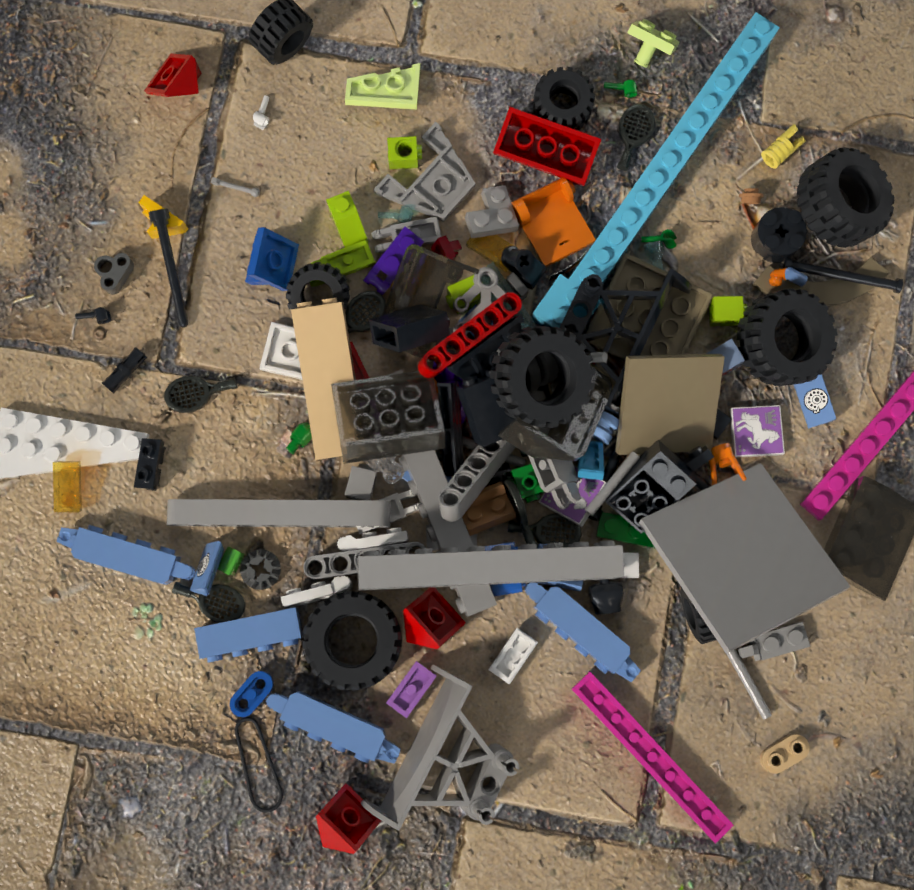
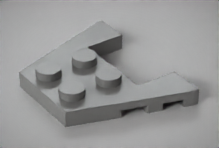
(439, 187)

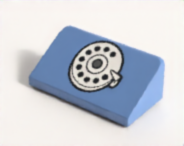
(815, 402)
(207, 568)

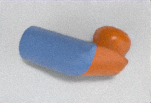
(790, 274)

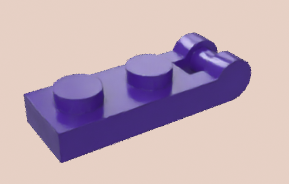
(391, 260)

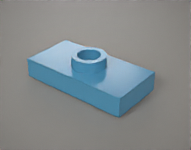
(592, 463)

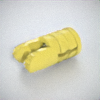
(782, 148)

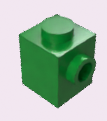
(527, 483)

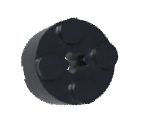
(785, 223)

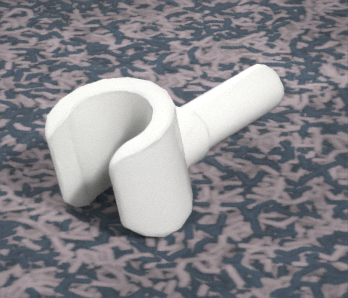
(259, 118)

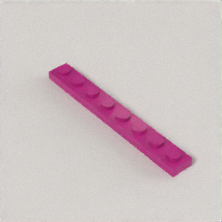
(861, 451)
(652, 757)

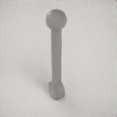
(255, 192)

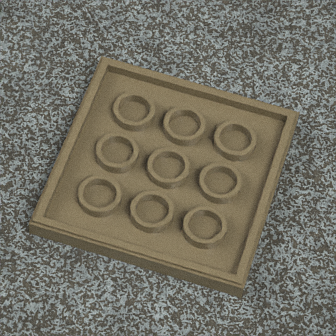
(676, 321)
(669, 402)

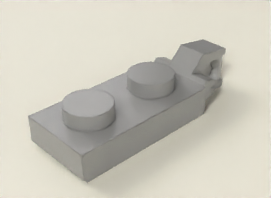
(776, 642)

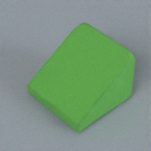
(230, 561)

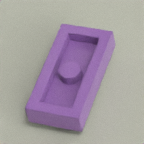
(411, 689)

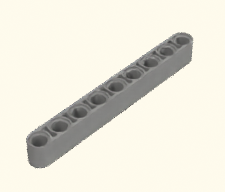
(278, 513)

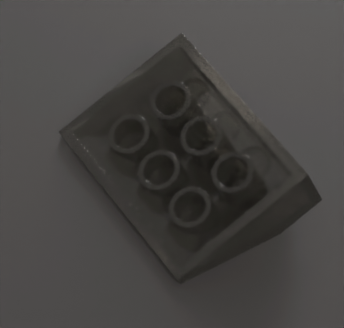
(388, 416)
(871, 536)

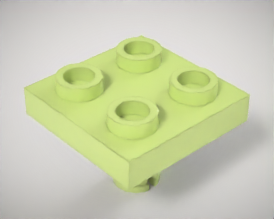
(652, 39)

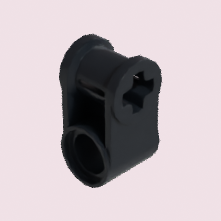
(524, 265)

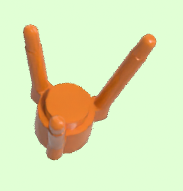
(724, 457)

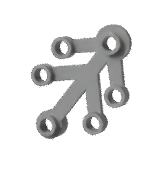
(485, 290)

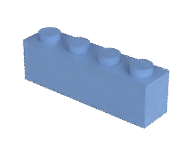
(249, 633)

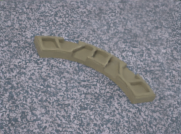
(830, 292)

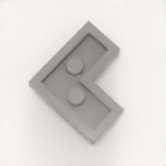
(497, 217)

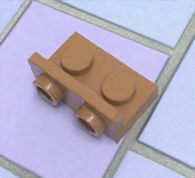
(488, 509)

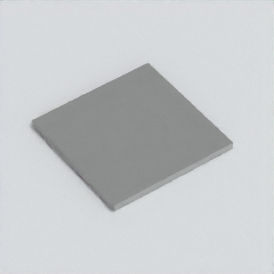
(743, 557)

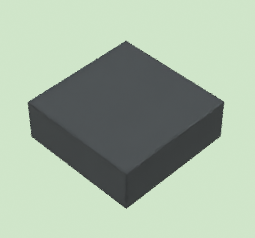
(517, 286)

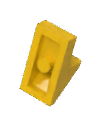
(175, 225)

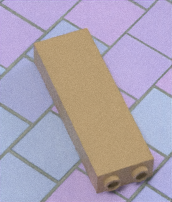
(323, 360)

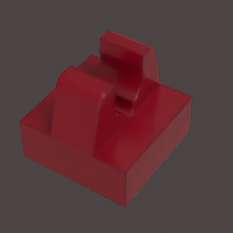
(447, 248)

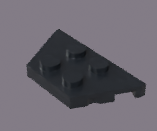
(480, 357)

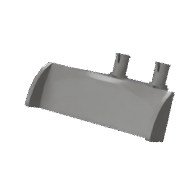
(492, 762)

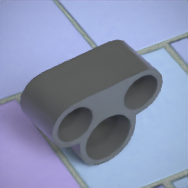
(118, 273)

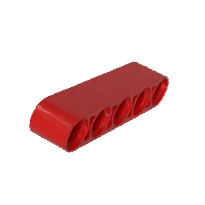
(478, 327)

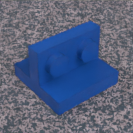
(271, 260)

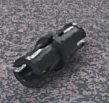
(124, 370)

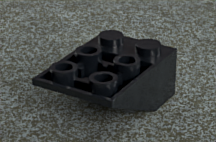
(651, 485)

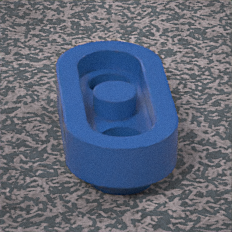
(251, 693)

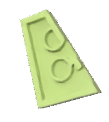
(385, 90)

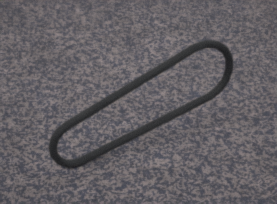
(245, 767)

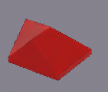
(175, 77)
(431, 620)
(345, 822)

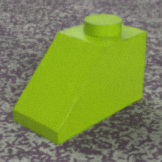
(346, 219)

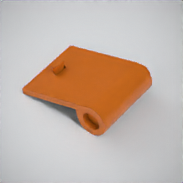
(552, 219)

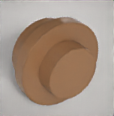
(751, 196)

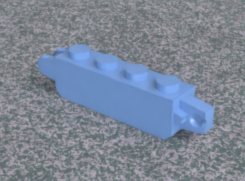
(125, 556)
(583, 629)
(334, 725)

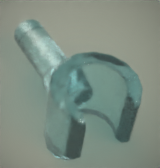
(404, 215)

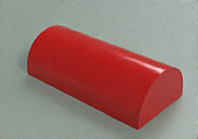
(547, 146)

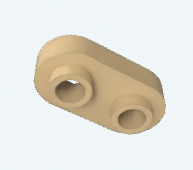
(784, 751)

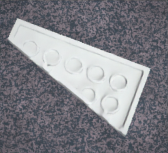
(35, 441)

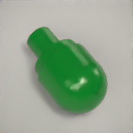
(300, 437)

